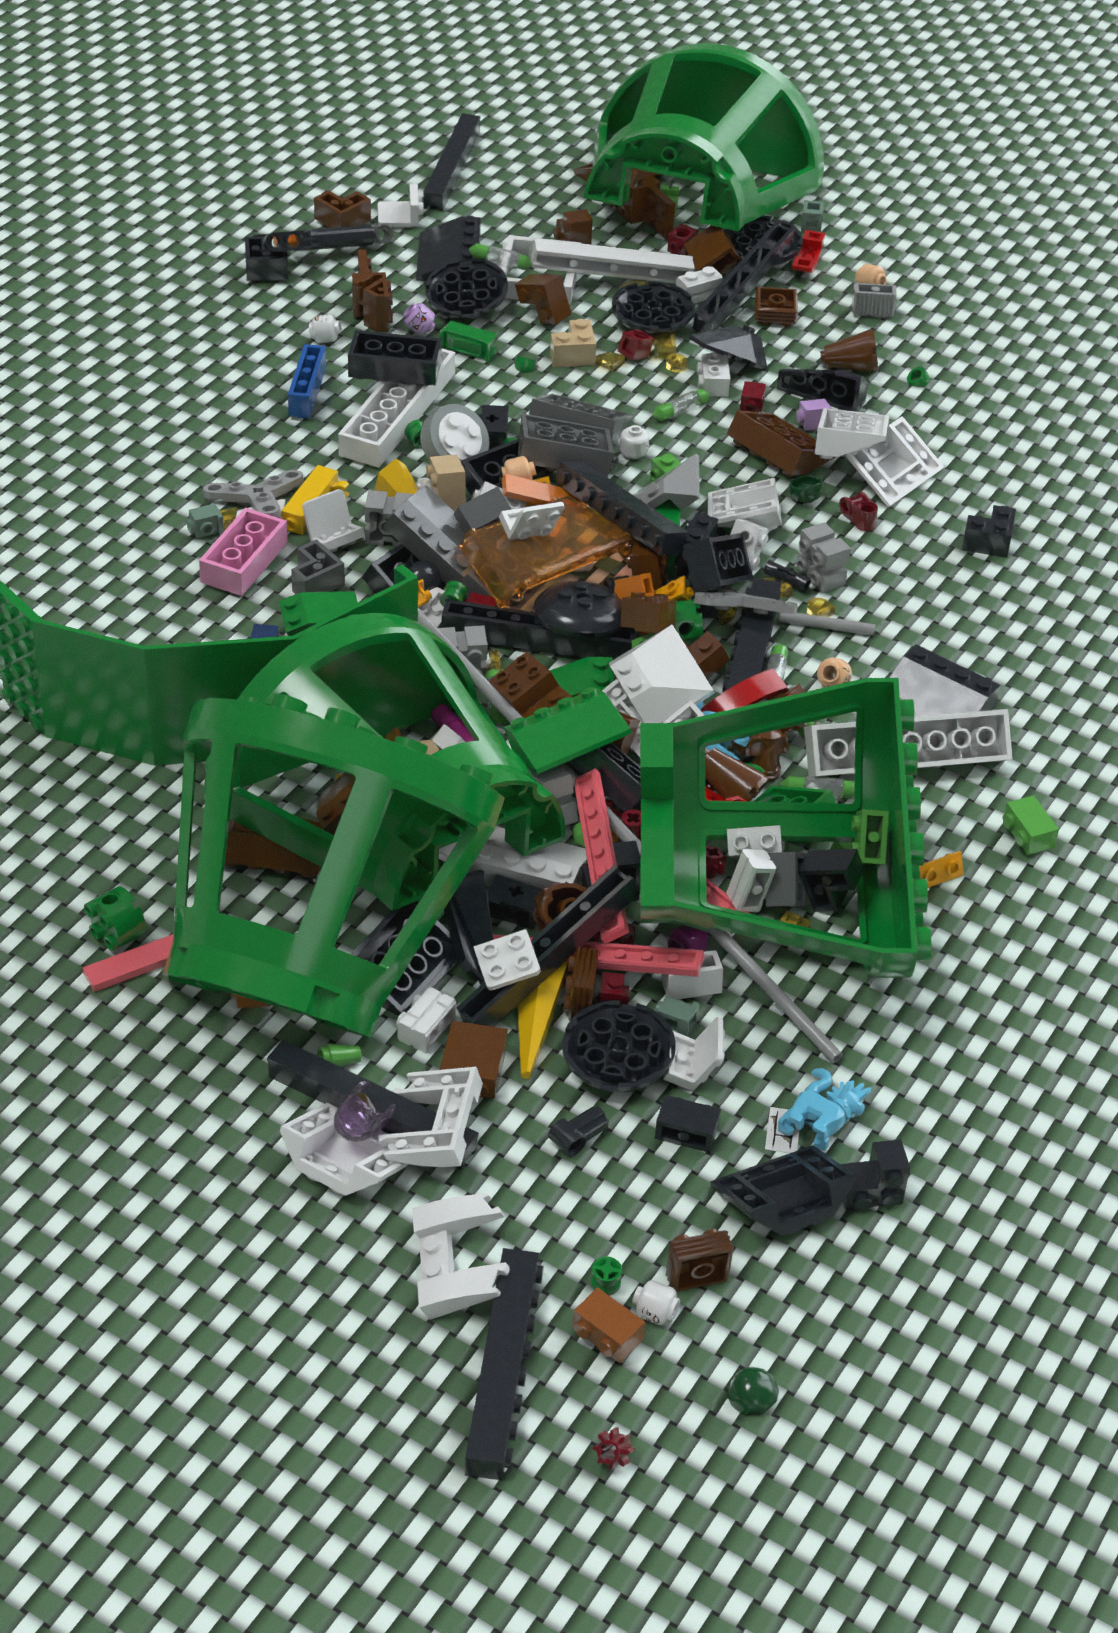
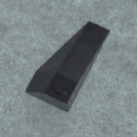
(735, 342)
(837, 387)

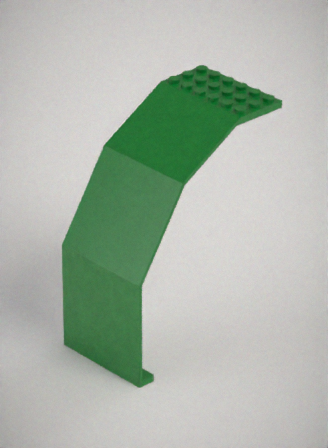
(133, 695)

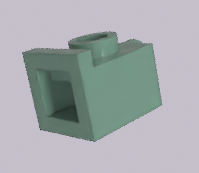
(812, 215)
(205, 521)
(678, 1014)

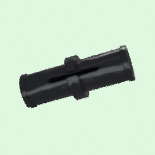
(787, 575)

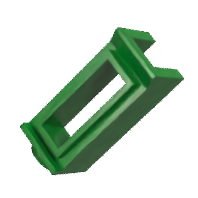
(468, 340)

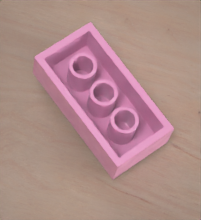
(243, 551)

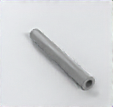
(828, 623)

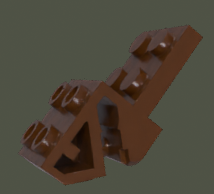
(649, 205)
(371, 296)
(528, 685)

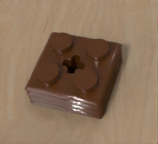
(776, 306)
(581, 982)
(699, 1260)

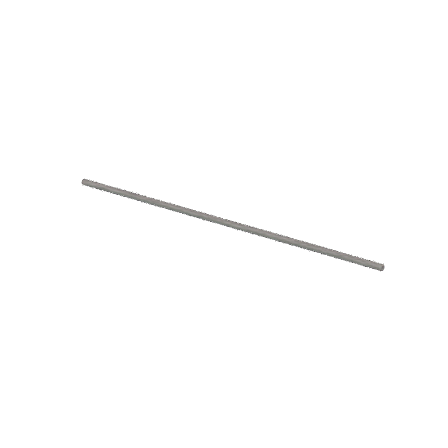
(625, 834)

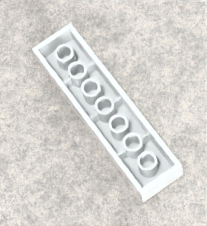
(386, 413)
(939, 740)

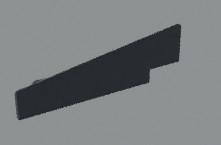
(469, 920)

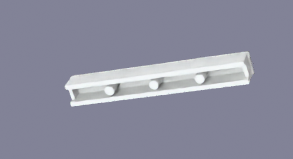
(609, 261)

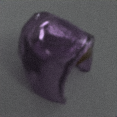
(357, 1117)

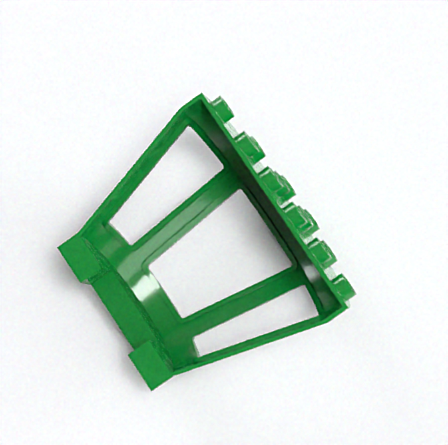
(709, 120)
(390, 677)
(681, 820)
(305, 968)

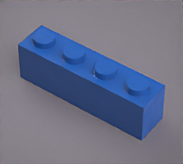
(307, 381)

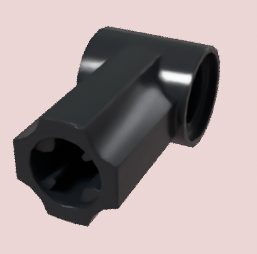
(573, 1134)

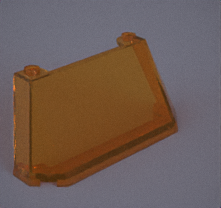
(519, 564)

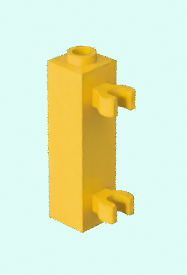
(319, 482)

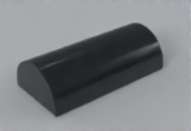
(488, 464)

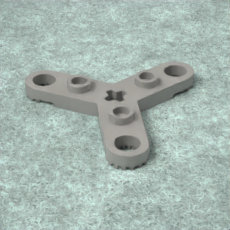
(259, 496)
(731, 597)

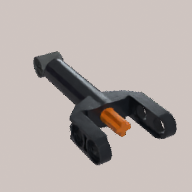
(326, 238)

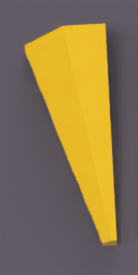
(396, 479)
(536, 1016)

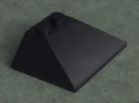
(789, 1190)

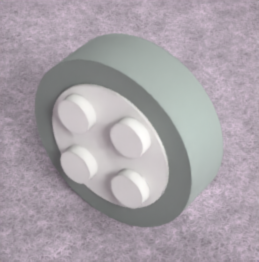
(454, 432)

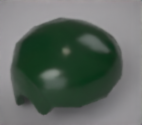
(806, 489)
(753, 1390)

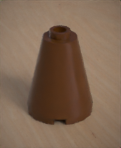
(852, 353)
(732, 777)

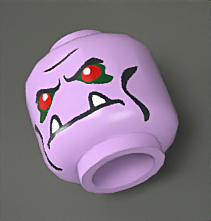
(419, 318)

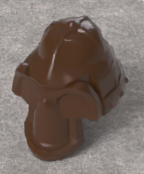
(766, 751)
(553, 901)

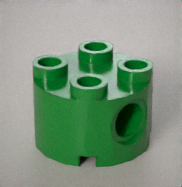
(693, 624)
(115, 918)

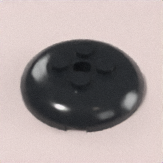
(753, 231)
(466, 288)
(653, 307)
(579, 608)
(618, 1046)

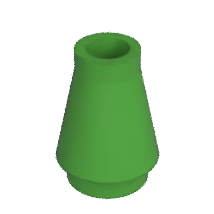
(340, 1054)

